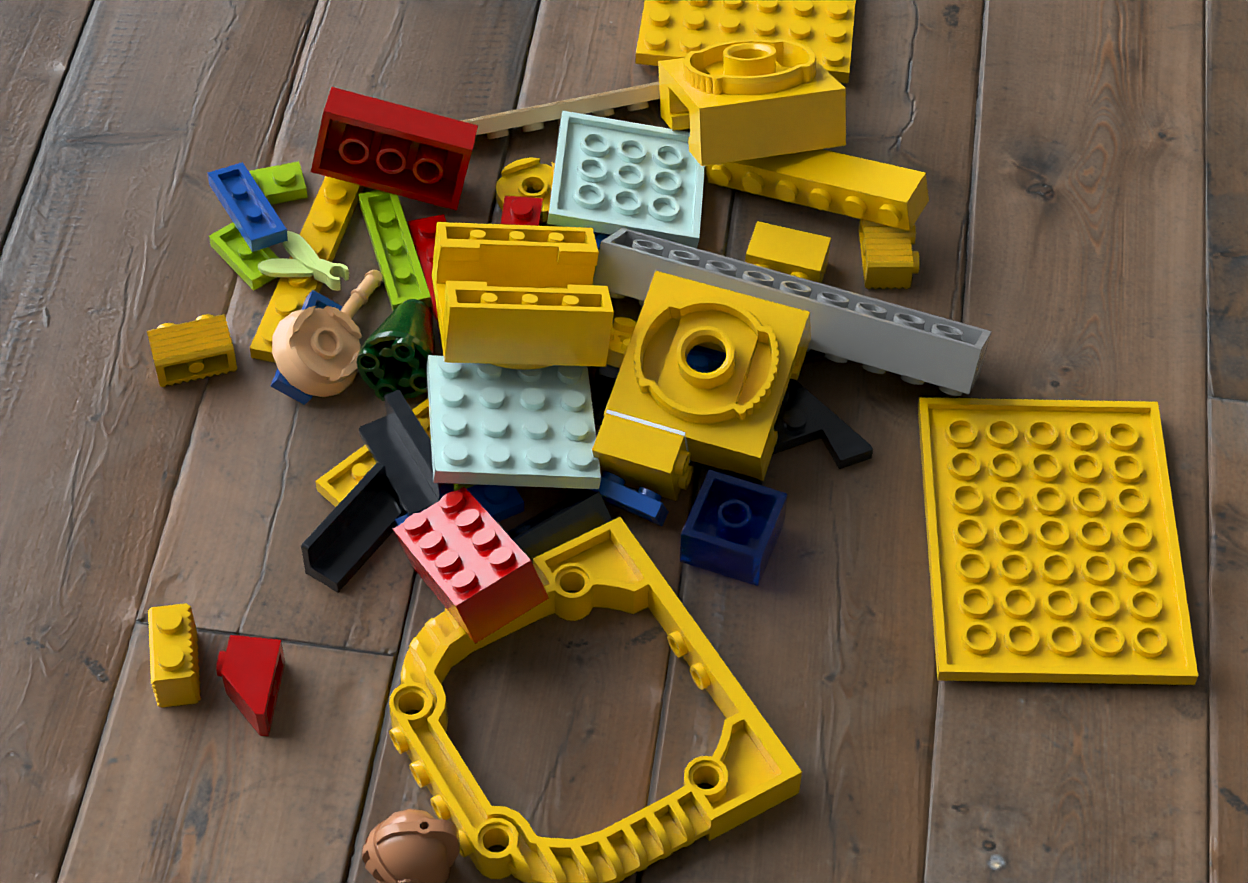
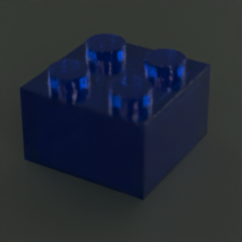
(733, 527)

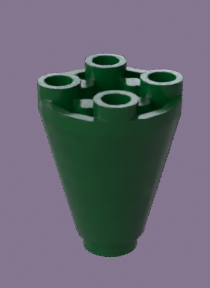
(399, 352)

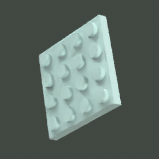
(626, 177)
(511, 425)

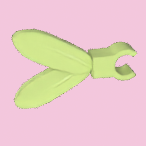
(304, 264)

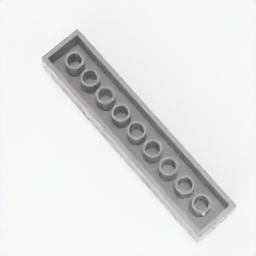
(841, 321)

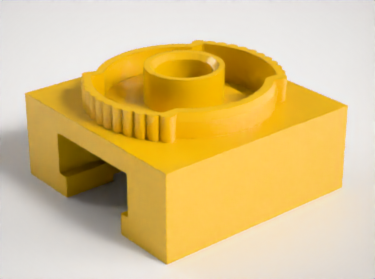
(752, 101)
(520, 296)
(724, 411)

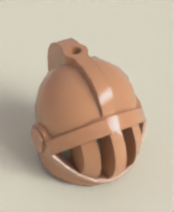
(411, 848)

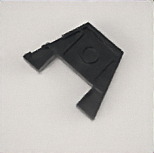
(806, 419)

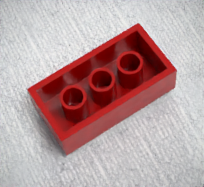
(393, 148)
(470, 564)

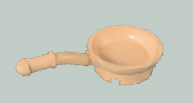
(321, 346)

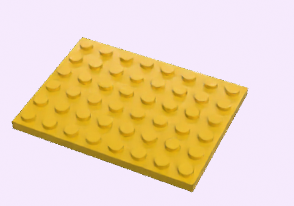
(1053, 543)

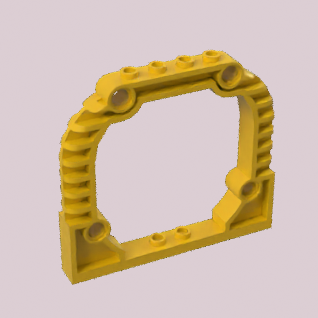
(614, 572)

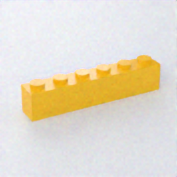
(831, 184)

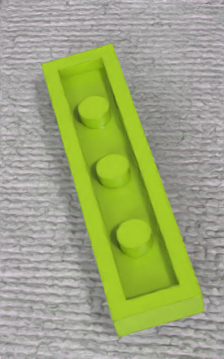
(393, 248)

